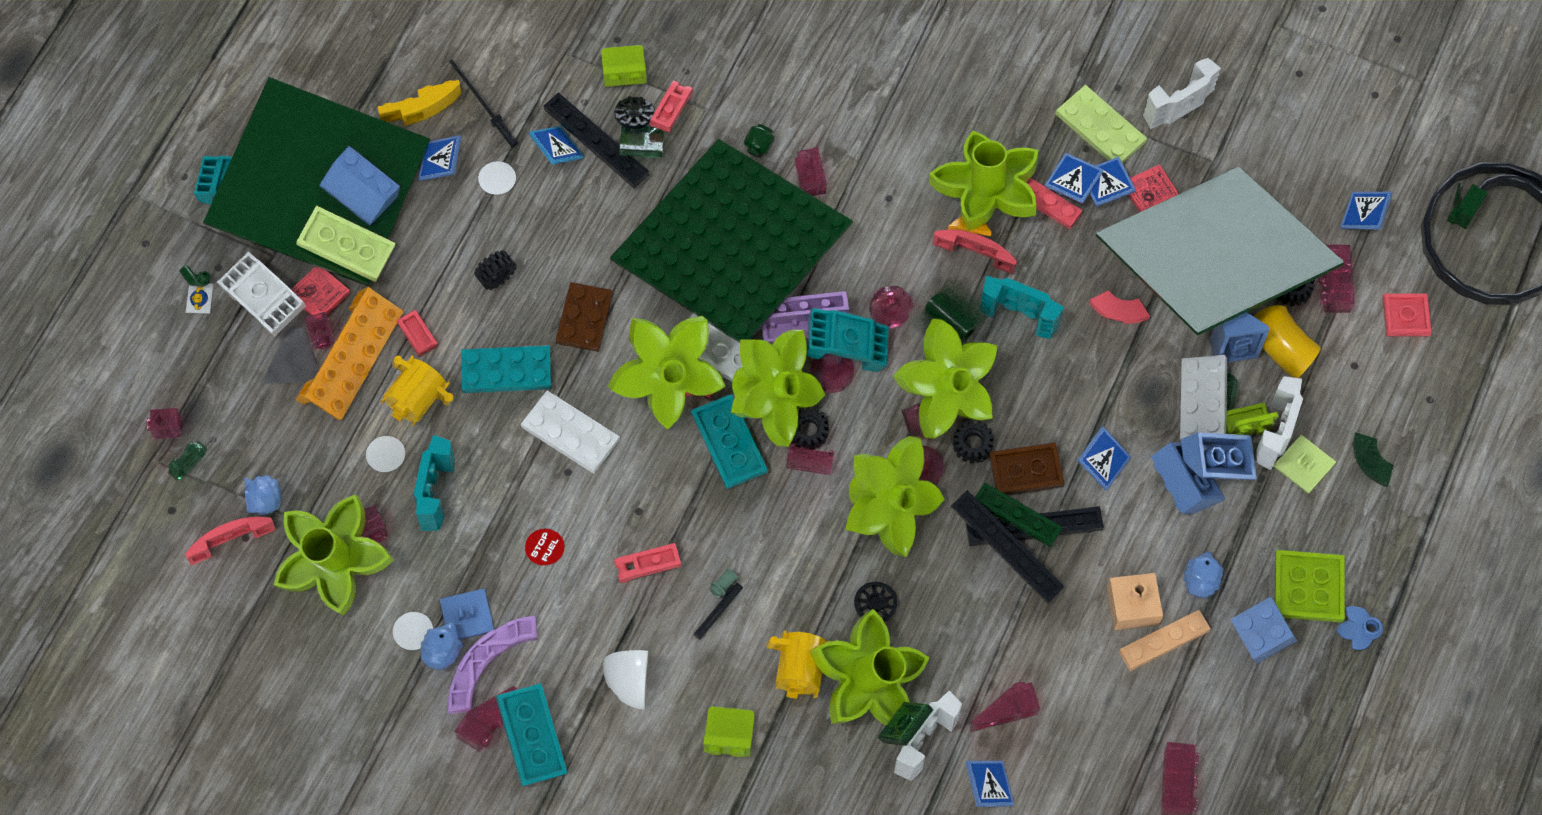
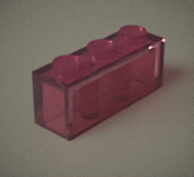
(1338, 284)
(1179, 779)

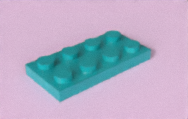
(506, 369)
(728, 442)
(531, 734)

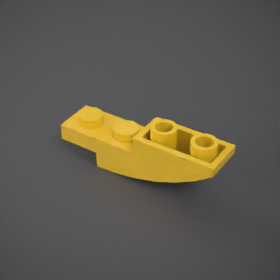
(429, 103)

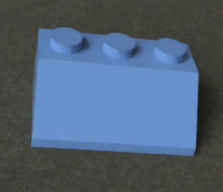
(360, 186)
(1239, 338)
(1219, 455)
(1186, 487)

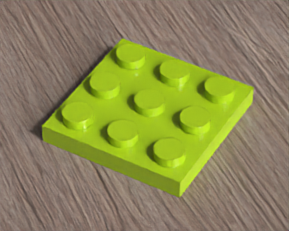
(1310, 585)

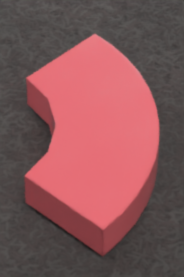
(1119, 310)

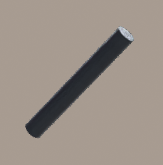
(718, 610)

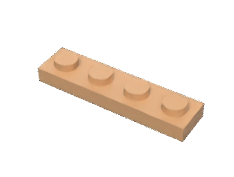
(1164, 640)

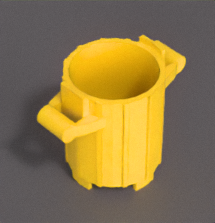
(415, 390)
(796, 666)

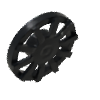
(634, 113)
(876, 600)

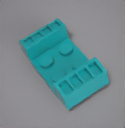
(210, 177)
(1022, 299)
(847, 337)
(437, 457)

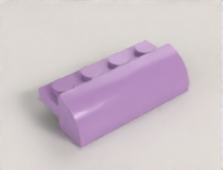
(795, 310)

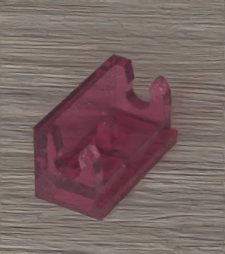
(810, 171)
(810, 460)

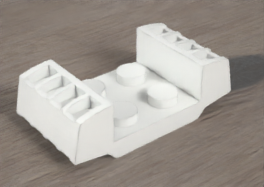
(1166, 110)
(261, 293)
(1289, 401)
(945, 712)

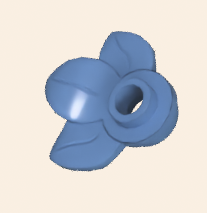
(1356, 628)

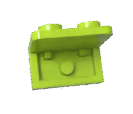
(623, 65)
(1250, 420)
(728, 731)

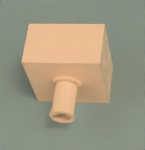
(1134, 601)

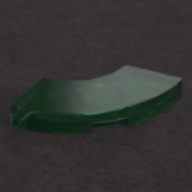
(1370, 460)

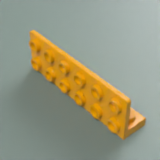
(352, 354)

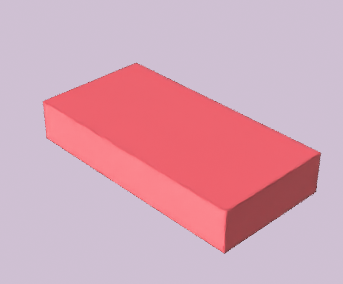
(417, 333)

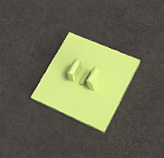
(1304, 464)

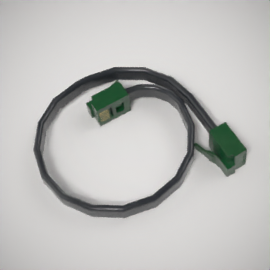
(1463, 214)

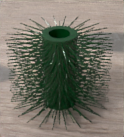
(942, 308)

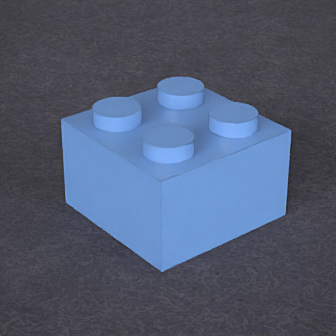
(1263, 630)

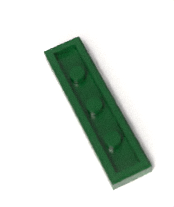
(1018, 515)

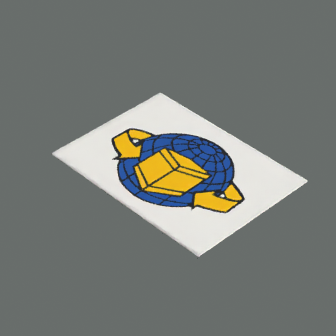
(199, 299)

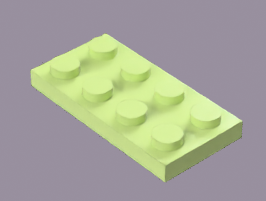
(1100, 125)
(346, 243)

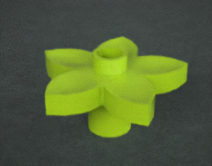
(988, 180)
(667, 367)
(948, 379)
(774, 385)
(890, 495)
(330, 553)
(868, 671)

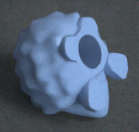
(262, 495)
(1203, 575)
(440, 646)

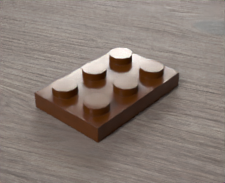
(584, 316)
(1026, 469)

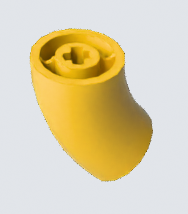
(1287, 341)

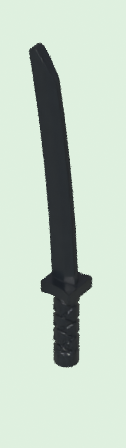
(496, 121)

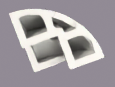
(626, 676)

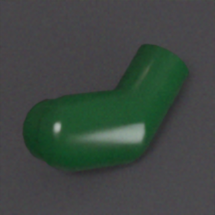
(192, 279)

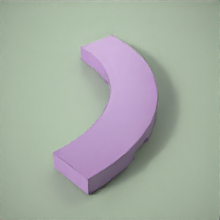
(480, 656)

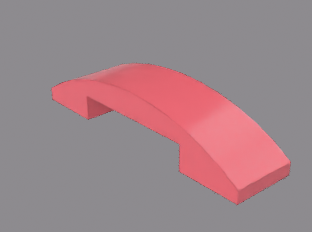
(949, 238)
(200, 549)

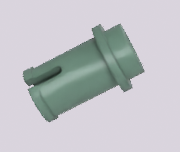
(723, 583)

